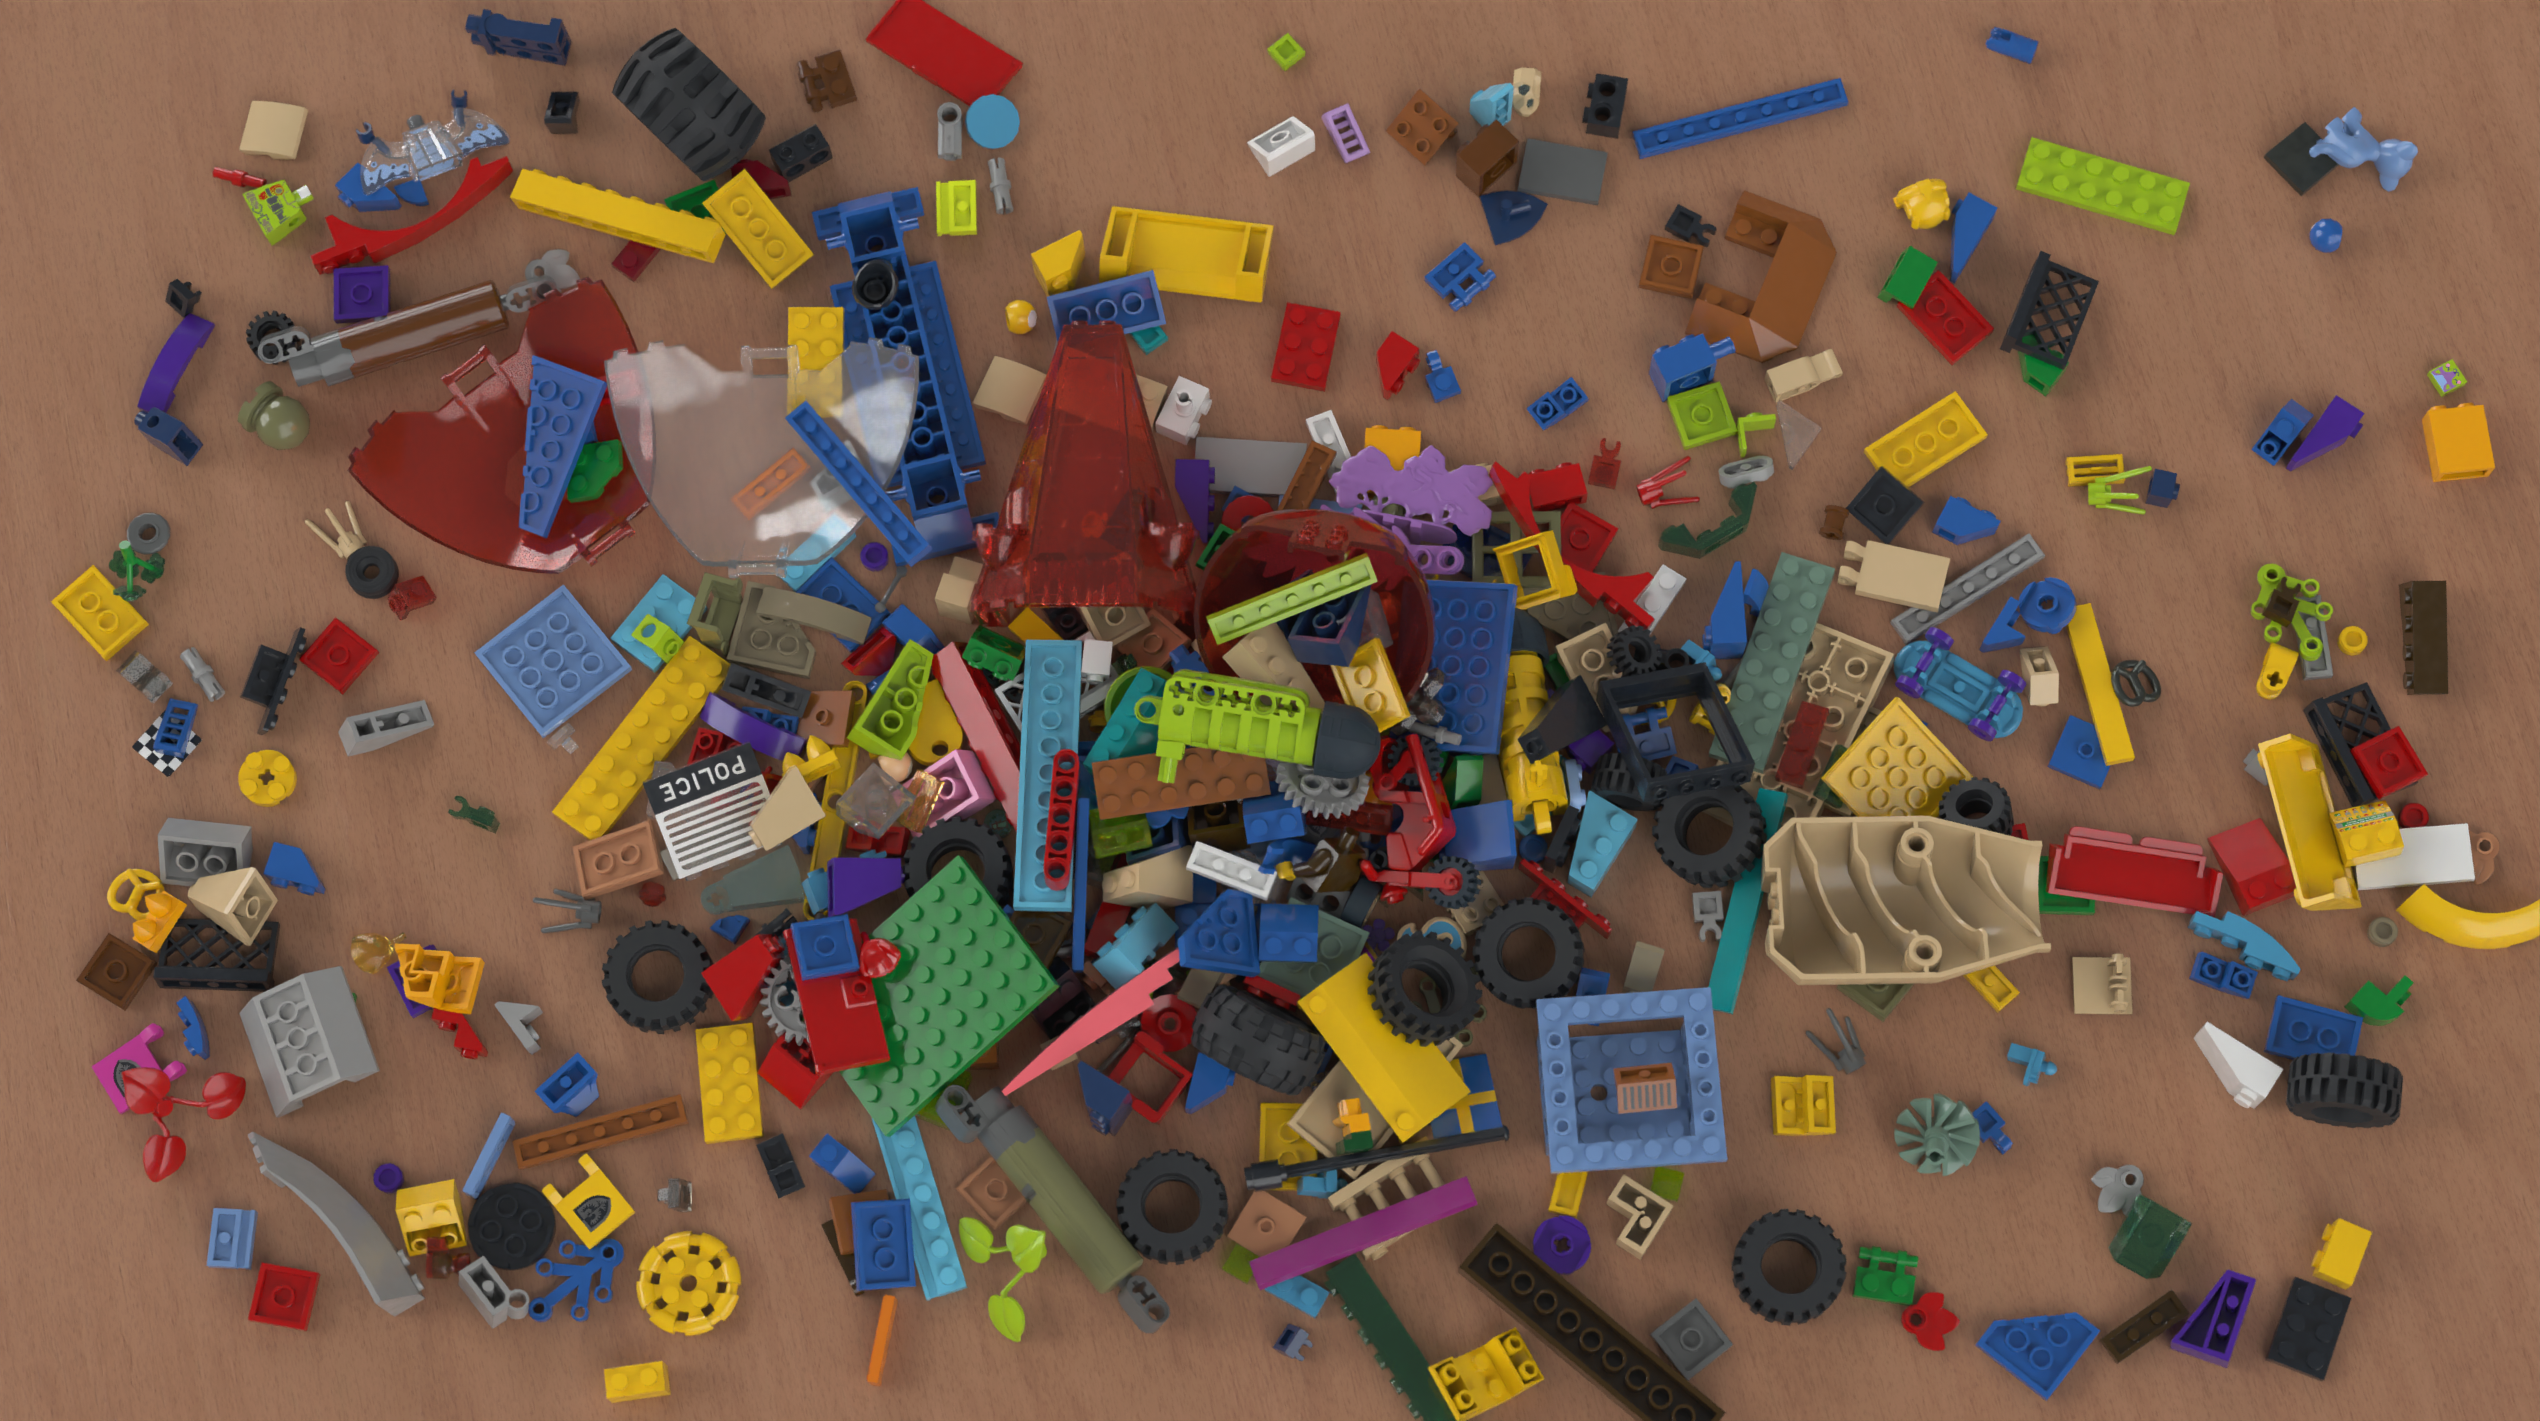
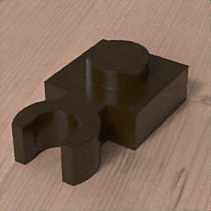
(2281, 603)

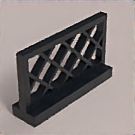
(2026, 309)
(2337, 748)
(214, 977)

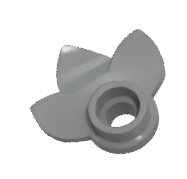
(553, 265)
(2115, 1191)

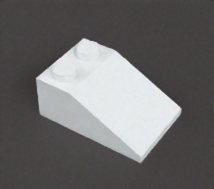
(2239, 1068)

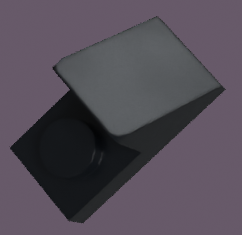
(561, 113)

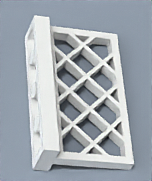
(1089, 700)

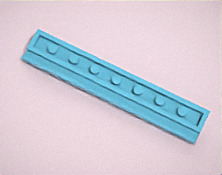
(932, 1239)

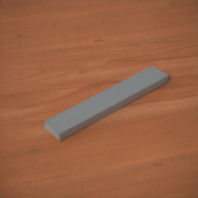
(1970, 588)

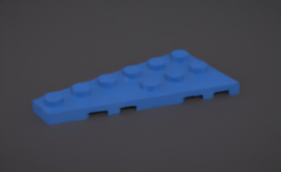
(556, 431)

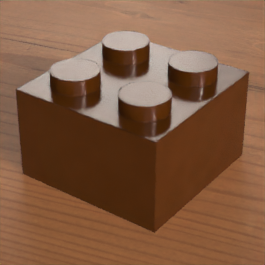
(1486, 157)

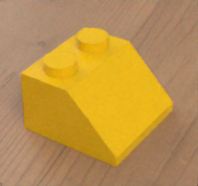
(1059, 264)

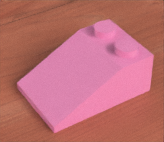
(963, 790)

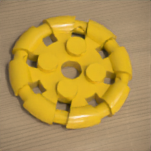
(673, 1275)

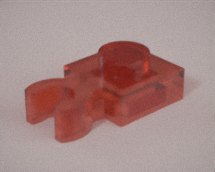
(1605, 468)

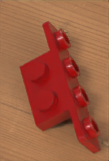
(1554, 892)

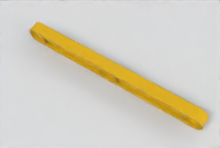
(831, 827)

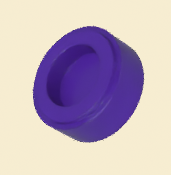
(874, 556)
(388, 1178)

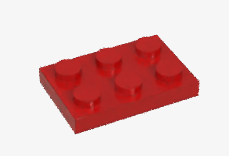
(1947, 319)
(1305, 346)

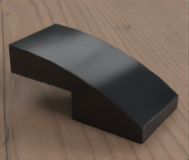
(780, 1165)

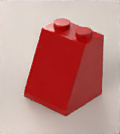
(741, 974)

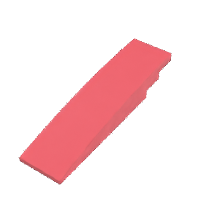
(1101, 1019)

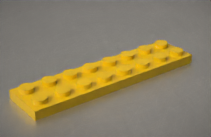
(641, 739)

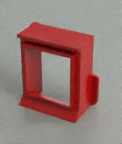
(1154, 1049)

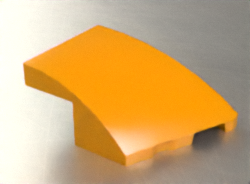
(439, 977)

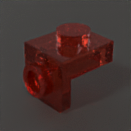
(410, 596)

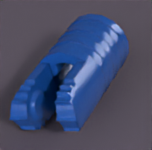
(2012, 45)

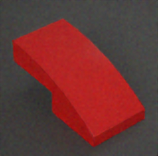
(893, 841)

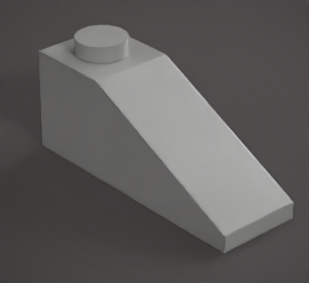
(383, 727)

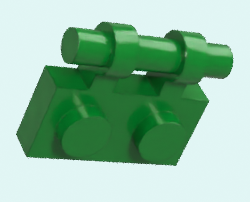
(1885, 1285)

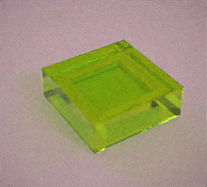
(1667, 1183)
(1238, 1264)

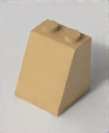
(786, 811)
(1151, 881)

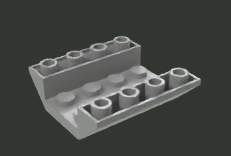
(307, 1037)

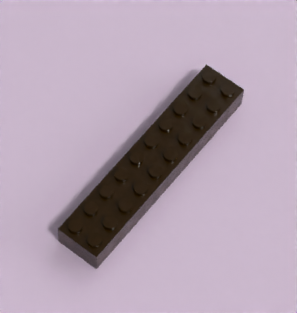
(1582, 1333)

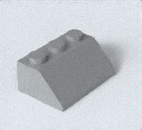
(201, 849)

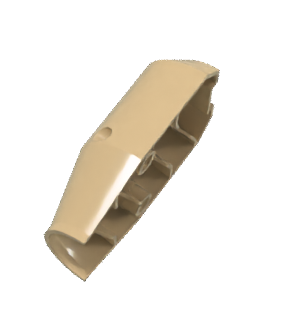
(1897, 899)

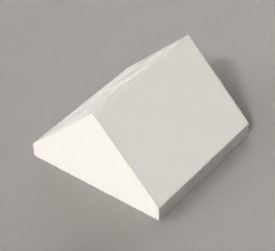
(1283, 145)

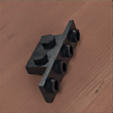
(268, 678)

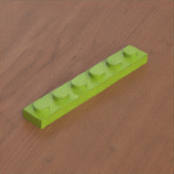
(1292, 599)

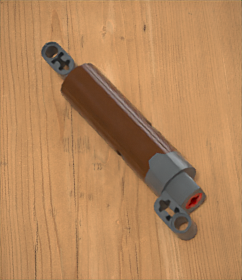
(401, 333)

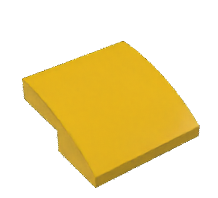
(1803, 1105)

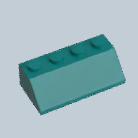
(1124, 731)

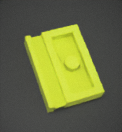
(956, 207)

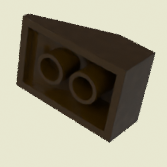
(1218, 825)

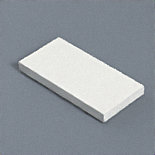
(2428, 858)

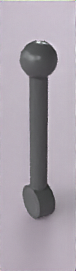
(901, 572)

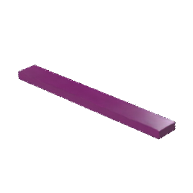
(1363, 1233)

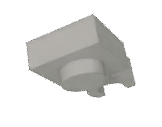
(1708, 910)

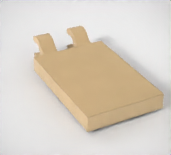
(1896, 574)

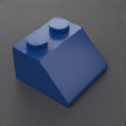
(1288, 933)

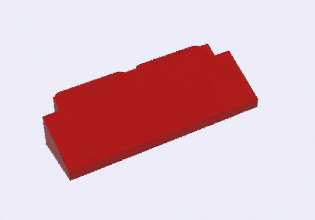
(2146, 874)

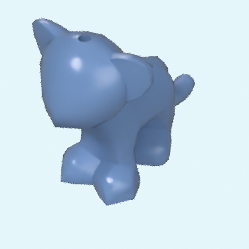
(2352, 145)

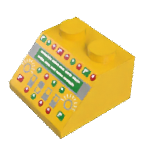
(2366, 833)

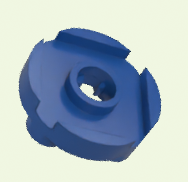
(2052, 619)

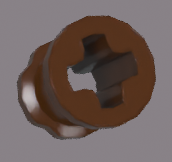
(1834, 522)

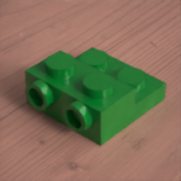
(994, 653)

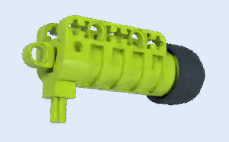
(1340, 740)

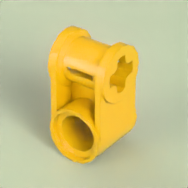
(2276, 667)

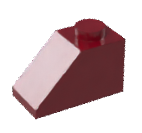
(768, 180)

